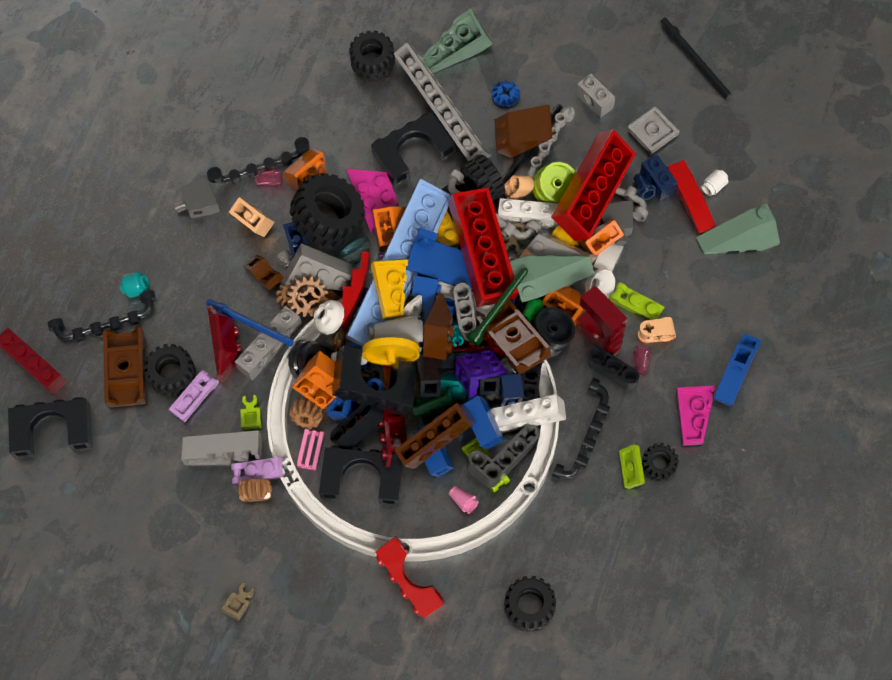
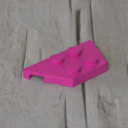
(374, 191)

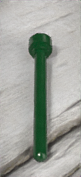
(476, 335)

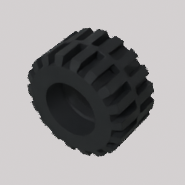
(369, 43)
(481, 174)
(166, 356)
(535, 587)

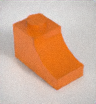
(602, 238)

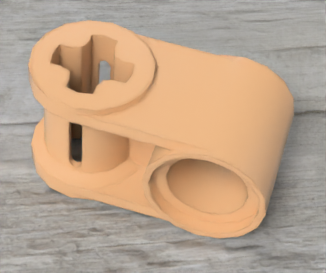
(518, 187)
(657, 330)

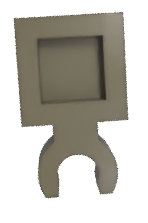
(513, 241)
(237, 604)

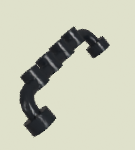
(215, 175)
(96, 328)
(588, 442)

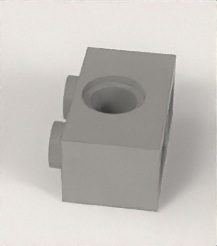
(595, 95)

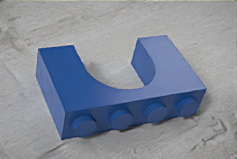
(485, 429)

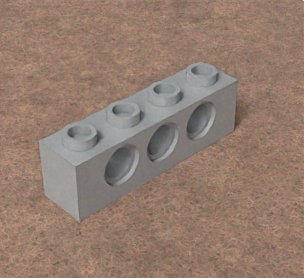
(264, 348)

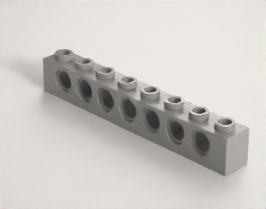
(440, 102)

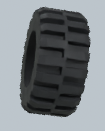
(317, 225)

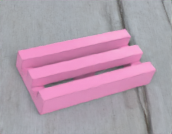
(313, 434)

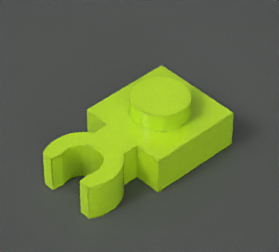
(250, 416)

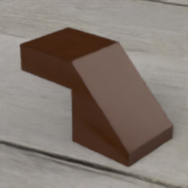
(263, 273)

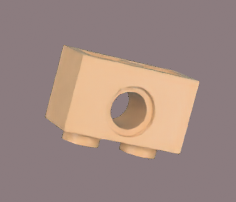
(251, 217)

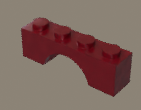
(31, 361)

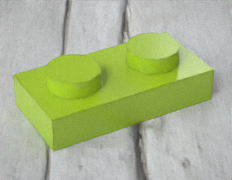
(631, 466)

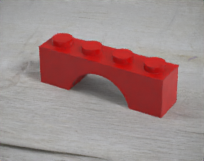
(424, 598)

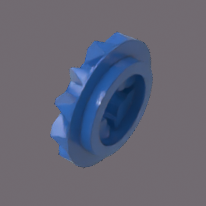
(504, 100)

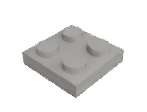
(653, 130)

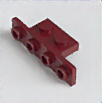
(391, 436)

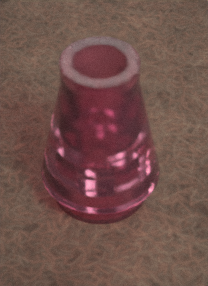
(269, 178)
(642, 359)

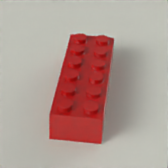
(593, 185)
(482, 245)

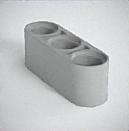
(465, 303)

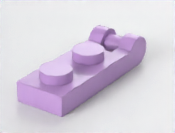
(193, 396)
(264, 468)

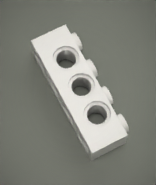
(523, 211)
(529, 412)

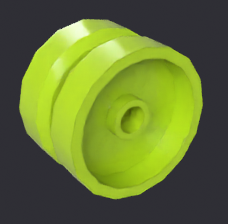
(552, 182)

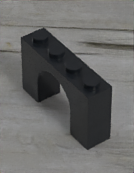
(425, 128)
(431, 370)
(350, 385)
(24, 420)
(339, 461)

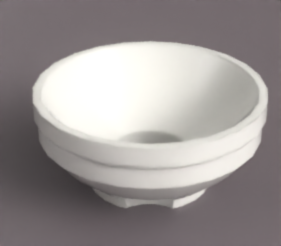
(604, 281)
(332, 318)

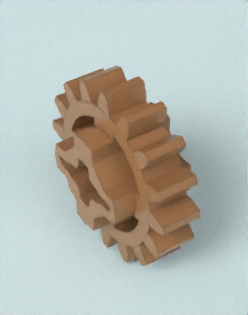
(315, 297)

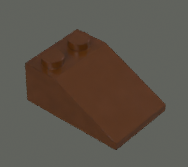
(522, 130)
(438, 331)

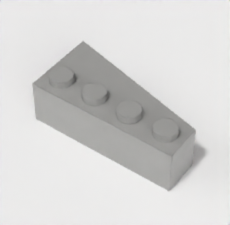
(222, 448)

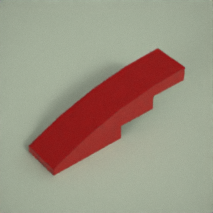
(691, 196)
(353, 294)

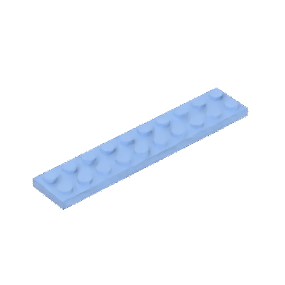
(423, 211)

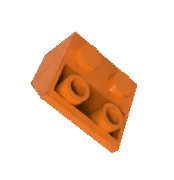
(307, 165)
(385, 224)
(566, 300)
(317, 380)

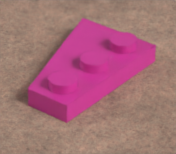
(694, 411)

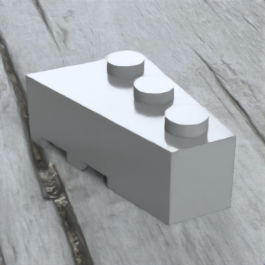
(548, 245)
(329, 269)

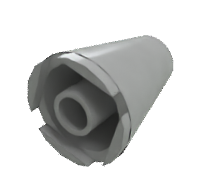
(406, 328)

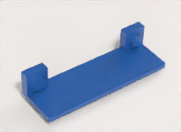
(438, 260)

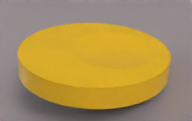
(390, 350)

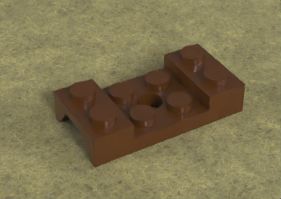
(523, 349)
(127, 385)

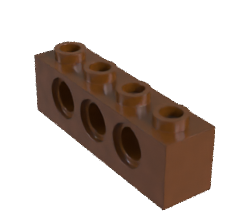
(435, 436)

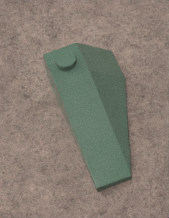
(460, 42)
(748, 231)
(550, 273)

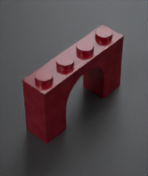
(602, 322)

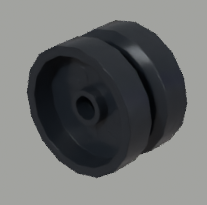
(555, 328)
(303, 352)

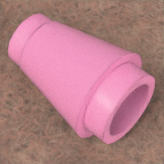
(465, 500)

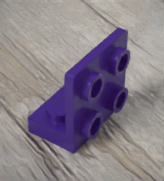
(477, 366)

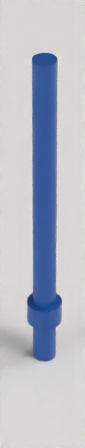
(251, 323)

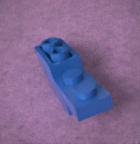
(737, 369)

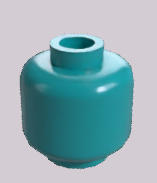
(134, 284)

